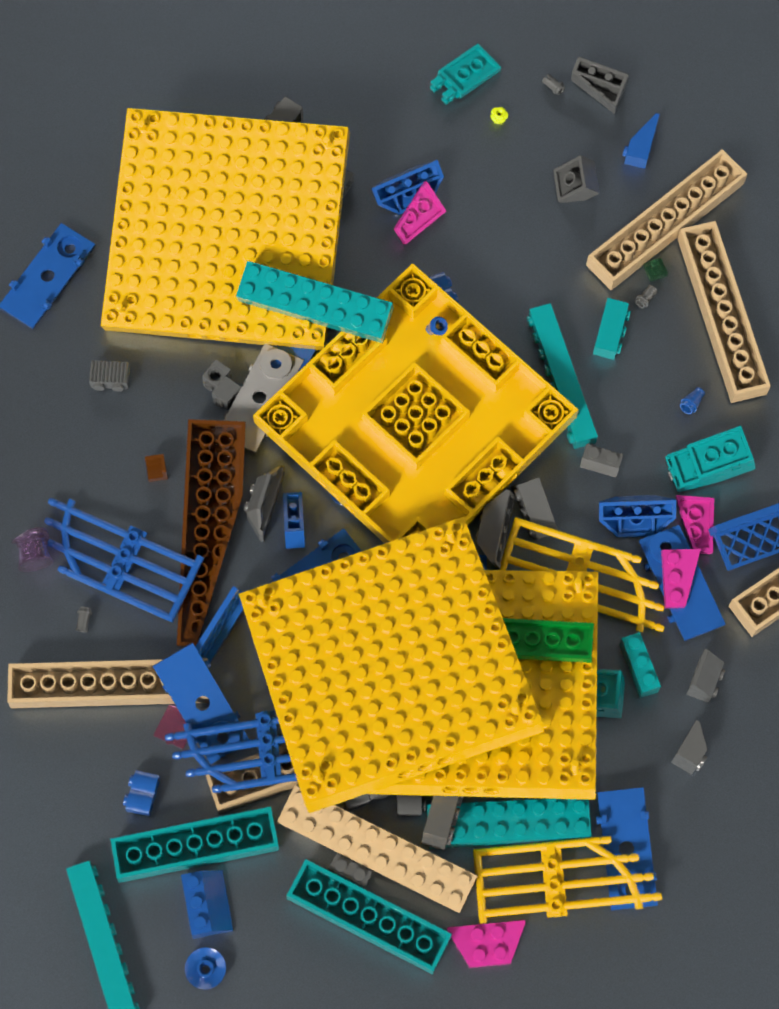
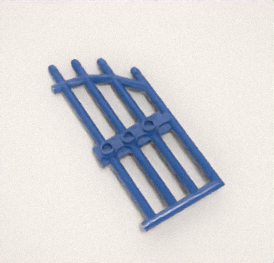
(123, 561)
(267, 742)

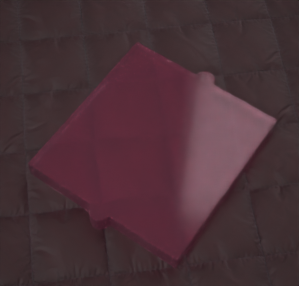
(171, 722)

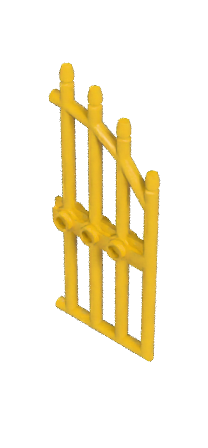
(580, 561)
(554, 878)

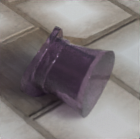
(33, 550)

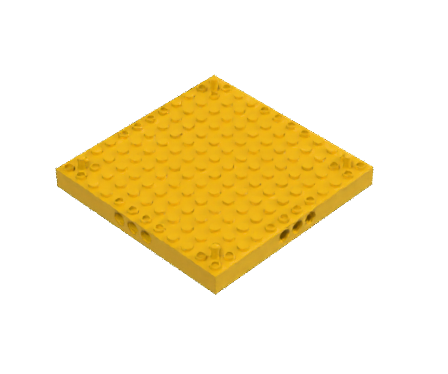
(205, 200)
(416, 422)
(389, 664)
(563, 757)

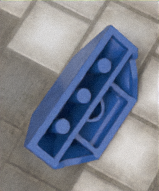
(399, 190)
(637, 514)

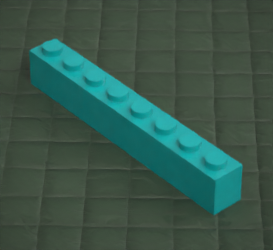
(561, 372)
(101, 936)

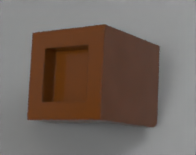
(156, 467)

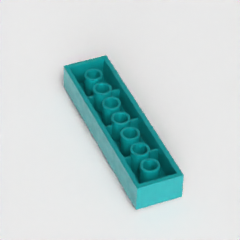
(315, 301)
(520, 822)
(194, 844)
(369, 916)

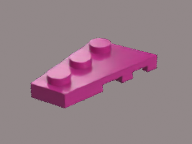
(419, 214)
(697, 518)
(678, 573)

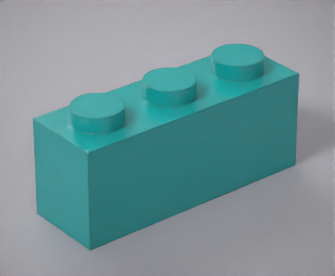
(612, 329)
(639, 665)

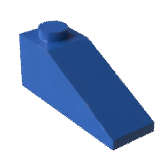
(640, 144)
(293, 520)

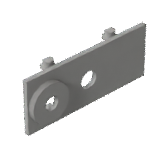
(261, 379)

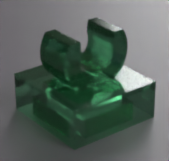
(655, 269)

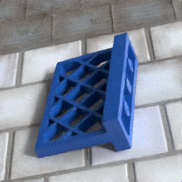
(742, 523)
(221, 625)

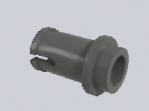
(553, 84)
(643, 299)
(83, 619)

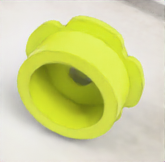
(499, 119)

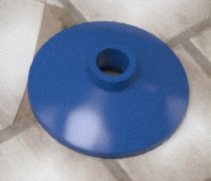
(201, 958)

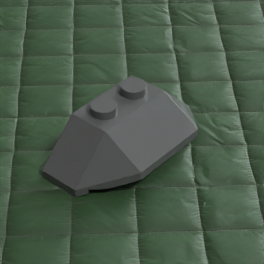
(263, 500)
(495, 526)

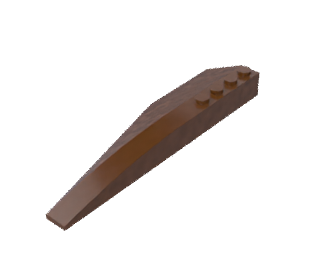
(209, 512)

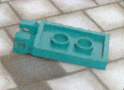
(465, 73)

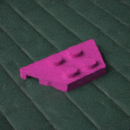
(487, 943)

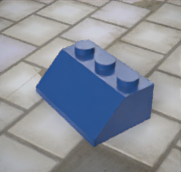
(207, 903)

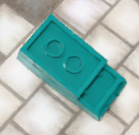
(710, 460)
(610, 693)

